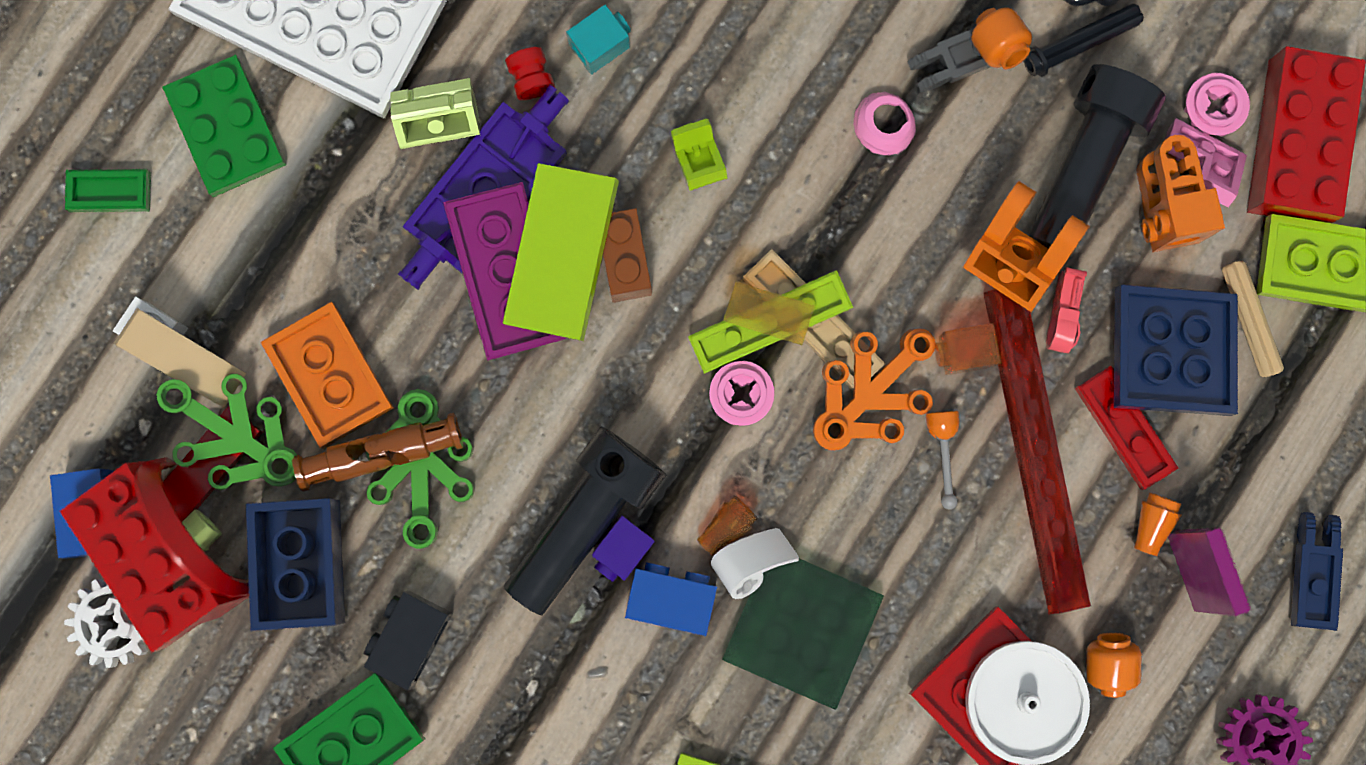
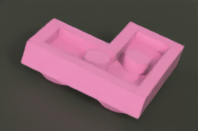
(1219, 162)

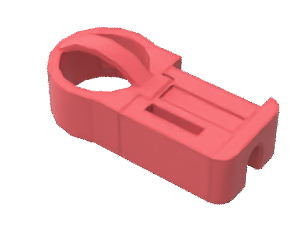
(1064, 323)

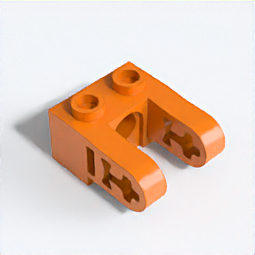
(1183, 208)
(1014, 260)

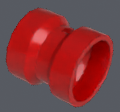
(529, 73)

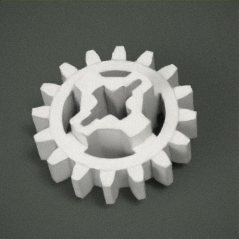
(103, 635)

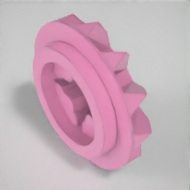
(1217, 86)
(742, 374)

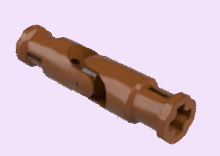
(385, 450)

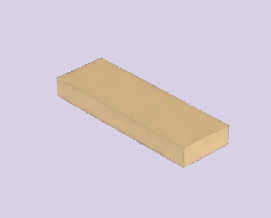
(178, 356)

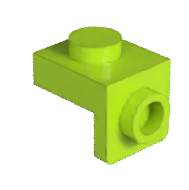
(698, 154)

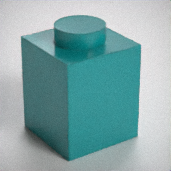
(599, 38)

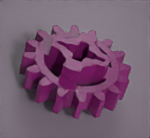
(1285, 739)

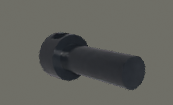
(1114, 109)
(584, 518)

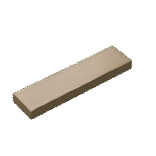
(827, 339)

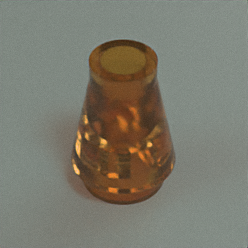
(727, 525)

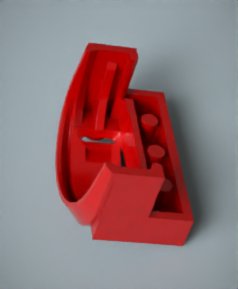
(148, 552)

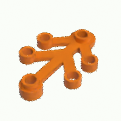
(869, 392)

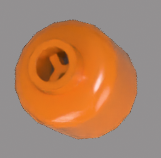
(1001, 38)
(1113, 664)

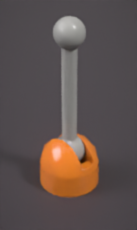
(944, 427)

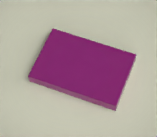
(1209, 571)

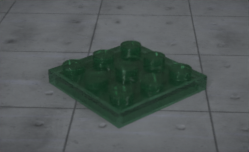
(804, 630)

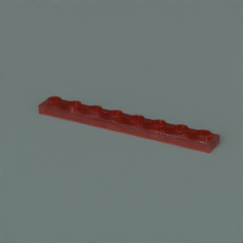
(1038, 455)

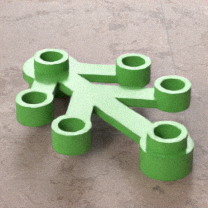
(235, 437)
(419, 471)

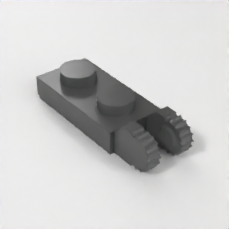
(957, 58)

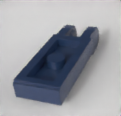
(1317, 574)

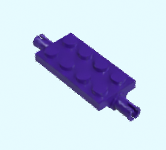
(500, 156)

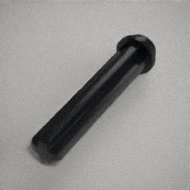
(1081, 40)

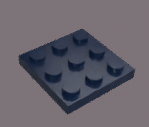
(1176, 350)

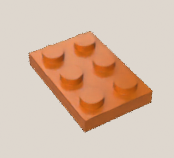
(327, 375)

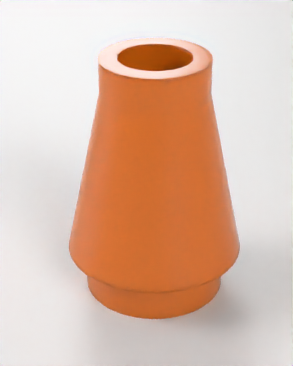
(1156, 522)

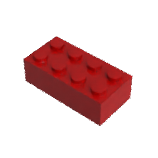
(1306, 135)

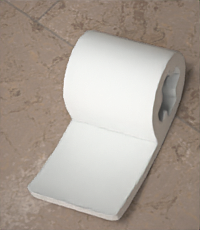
(744, 561)

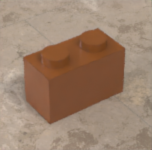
(626, 258)

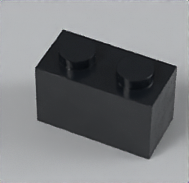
(406, 639)

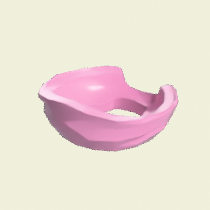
(871, 136)

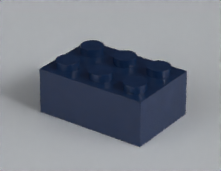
(295, 564)

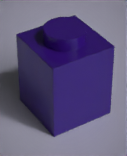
(621, 550)

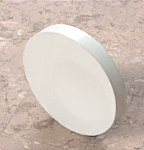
(1027, 703)

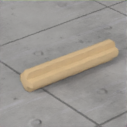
(1253, 319)

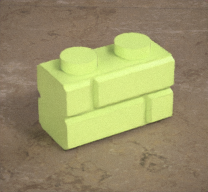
(434, 113)

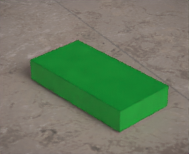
(107, 190)

